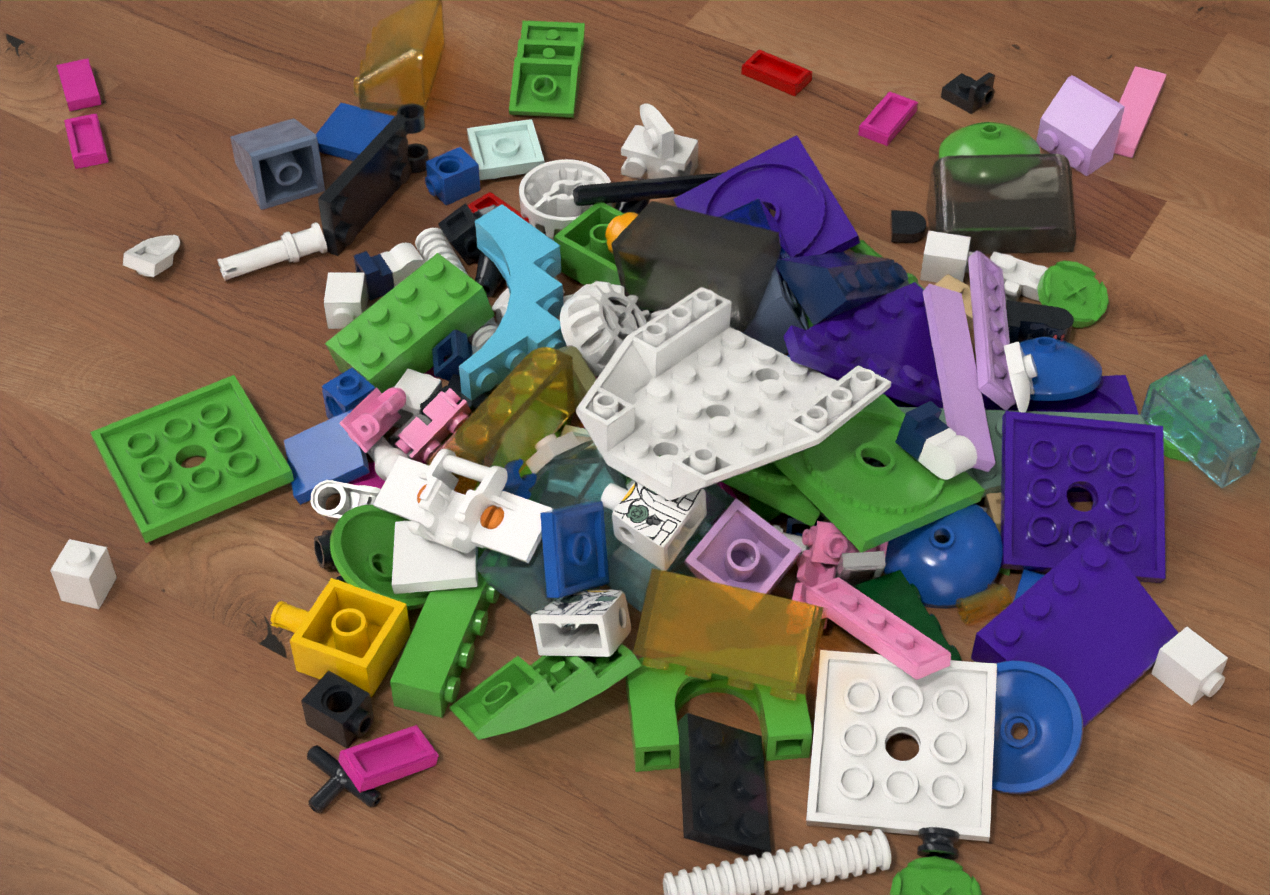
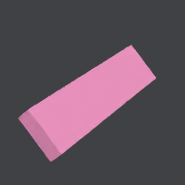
(1139, 103)
(879, 628)

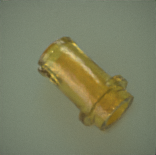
(984, 603)

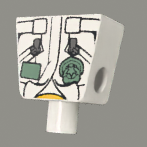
(653, 523)
(596, 628)

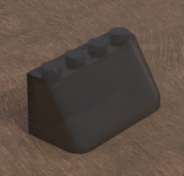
(1004, 202)
(679, 250)

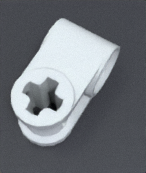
(351, 497)

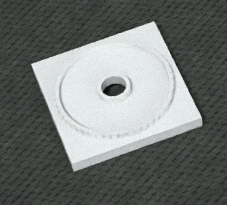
(949, 715)

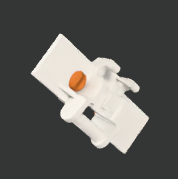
(458, 520)

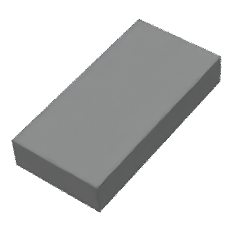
(860, 566)

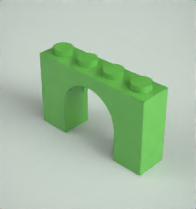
(659, 694)

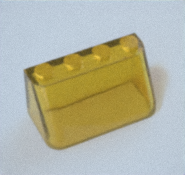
(402, 58)
(515, 414)
(729, 633)

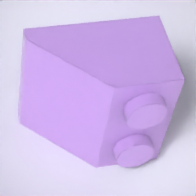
(1081, 126)
(743, 552)

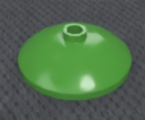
(988, 139)
(364, 552)

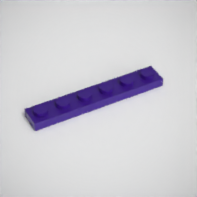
(839, 358)

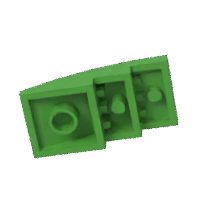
(547, 69)
(532, 693)

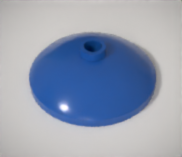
(1061, 369)
(951, 568)
(1048, 708)

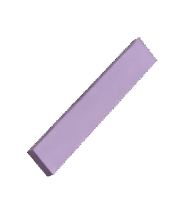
(990, 329)
(958, 371)

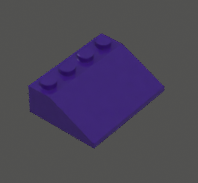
(890, 327)
(1084, 624)

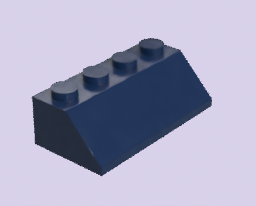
(839, 281)

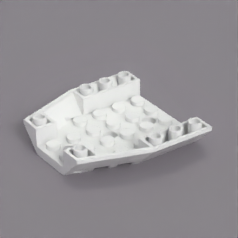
(695, 367)

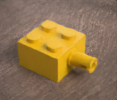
(346, 633)

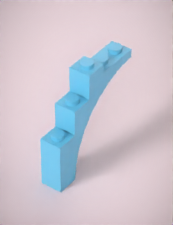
(529, 266)

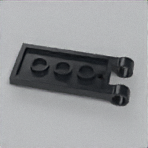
(372, 178)

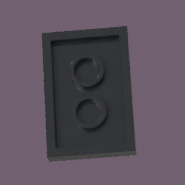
(723, 786)

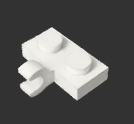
(1018, 276)

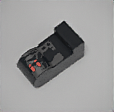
(1034, 321)

